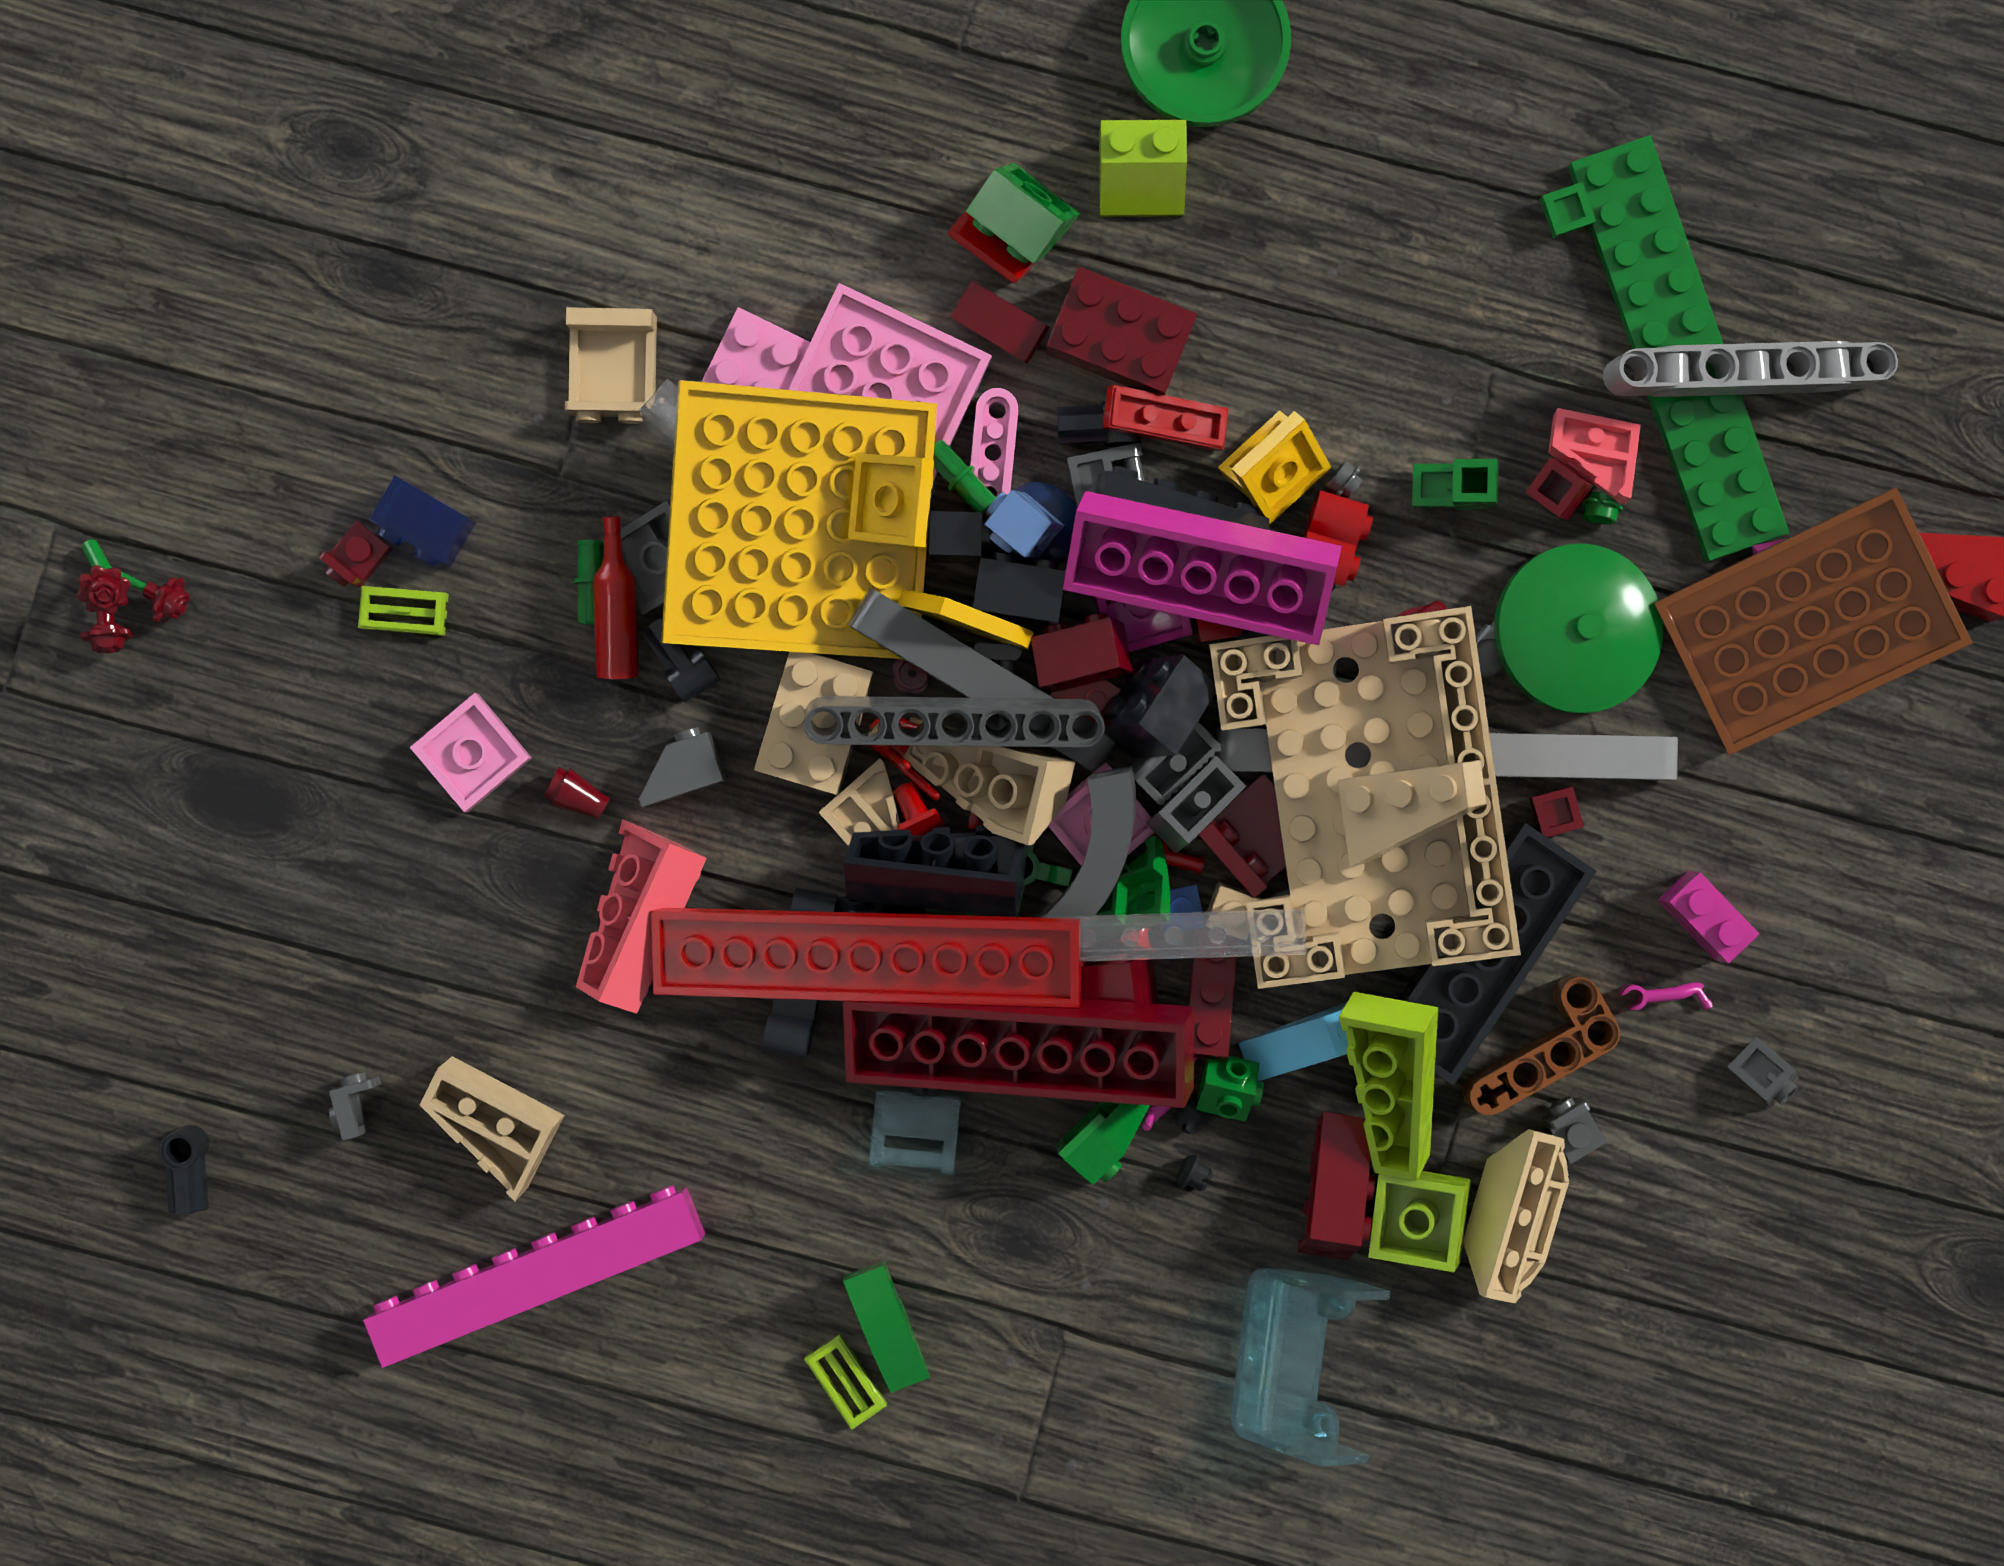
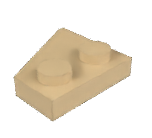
(864, 805)

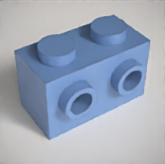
(1021, 524)

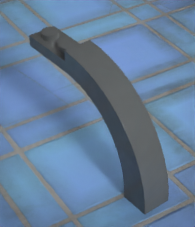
(1110, 838)

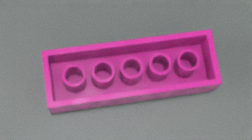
(1201, 567)

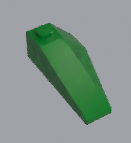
(1101, 1139)

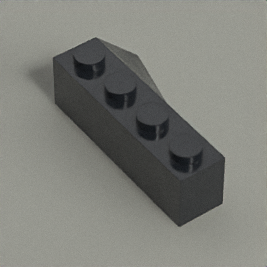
(1163, 493)
(937, 870)

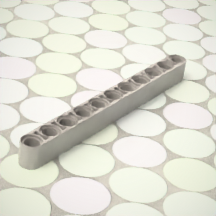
(1512, 755)

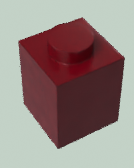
(1559, 488)

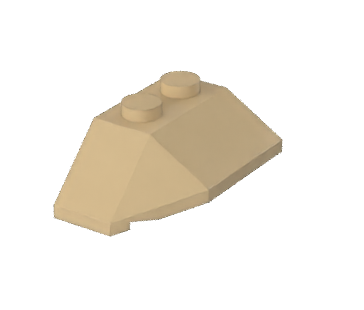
(1516, 1214)

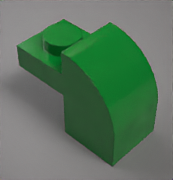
(1460, 485)

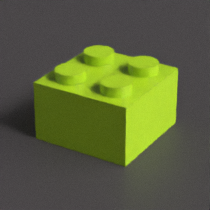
(1420, 1220)

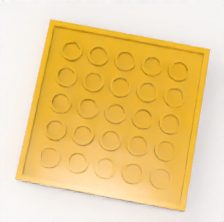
(766, 517)

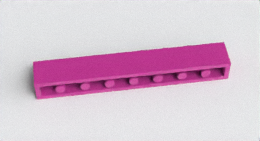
(535, 1276)

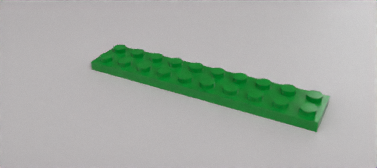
(1667, 305)

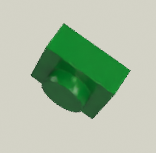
(1567, 210)

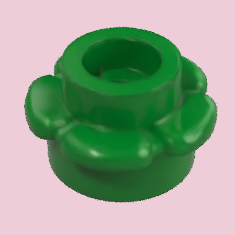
(1601, 509)

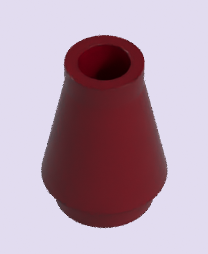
(575, 794)

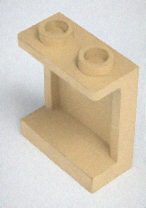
(610, 363)

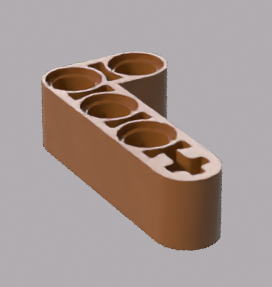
(1538, 1052)

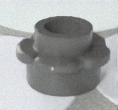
(1344, 480)

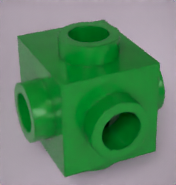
(1229, 1088)

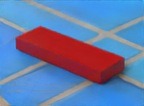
(1165, 418)

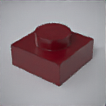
(1556, 812)

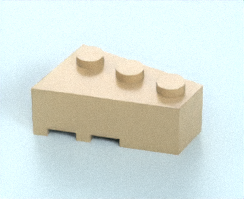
(1402, 805)
(492, 1121)

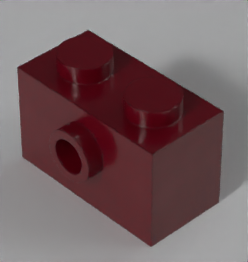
(1081, 653)

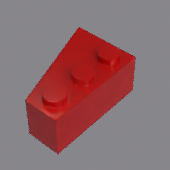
(1970, 571)

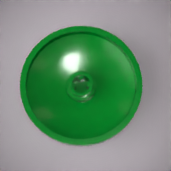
(1205, 56)
(1578, 628)

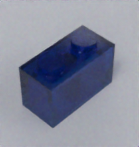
(421, 521)

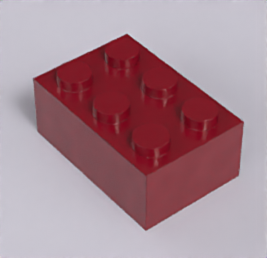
(1120, 332)

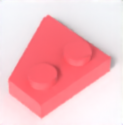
(1597, 450)

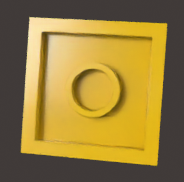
(1276, 464)
(891, 499)

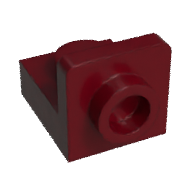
(355, 556)

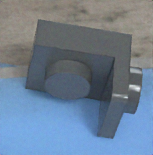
(1765, 1073)
(1574, 1124)

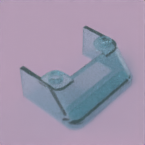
(1283, 1363)

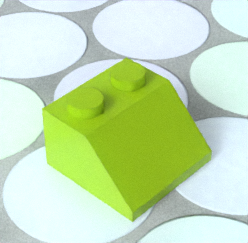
(1142, 168)

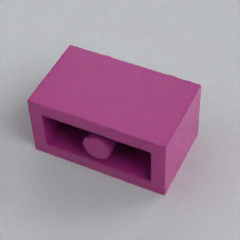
(1708, 917)

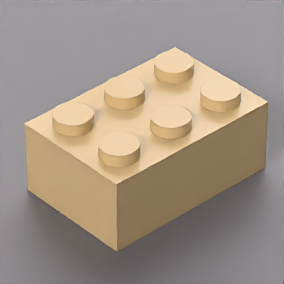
(785, 746)

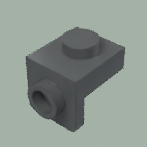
(347, 1110)

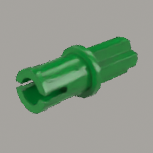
(961, 478)
(589, 561)

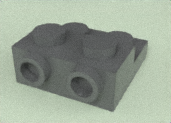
(646, 555)

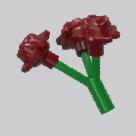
(109, 588)

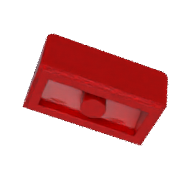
(988, 249)

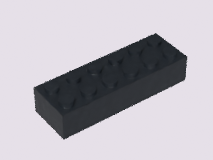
(1475, 993)

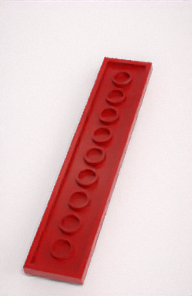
(867, 957)

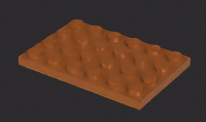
(1813, 621)

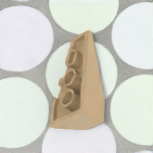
(1005, 786)

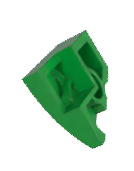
(1141, 885)

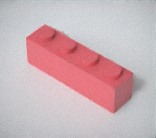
(646, 877)

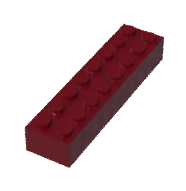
(1051, 1052)

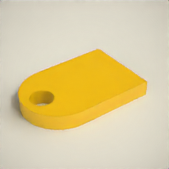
(966, 618)

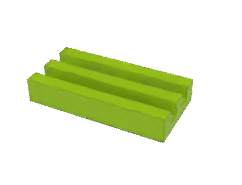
(438, 613)
(826, 1351)

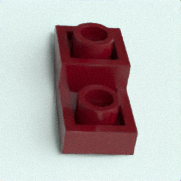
(999, 322)

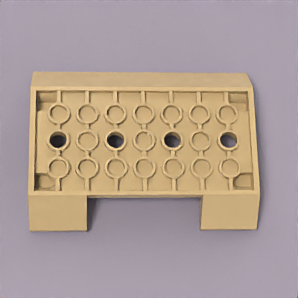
(1414, 709)

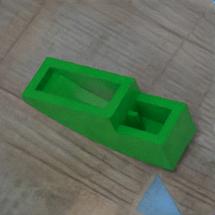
(886, 1326)

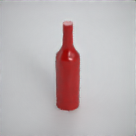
(615, 610)

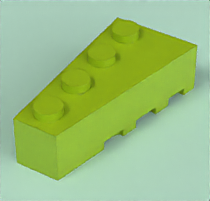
(1395, 1071)

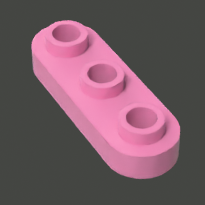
(995, 433)

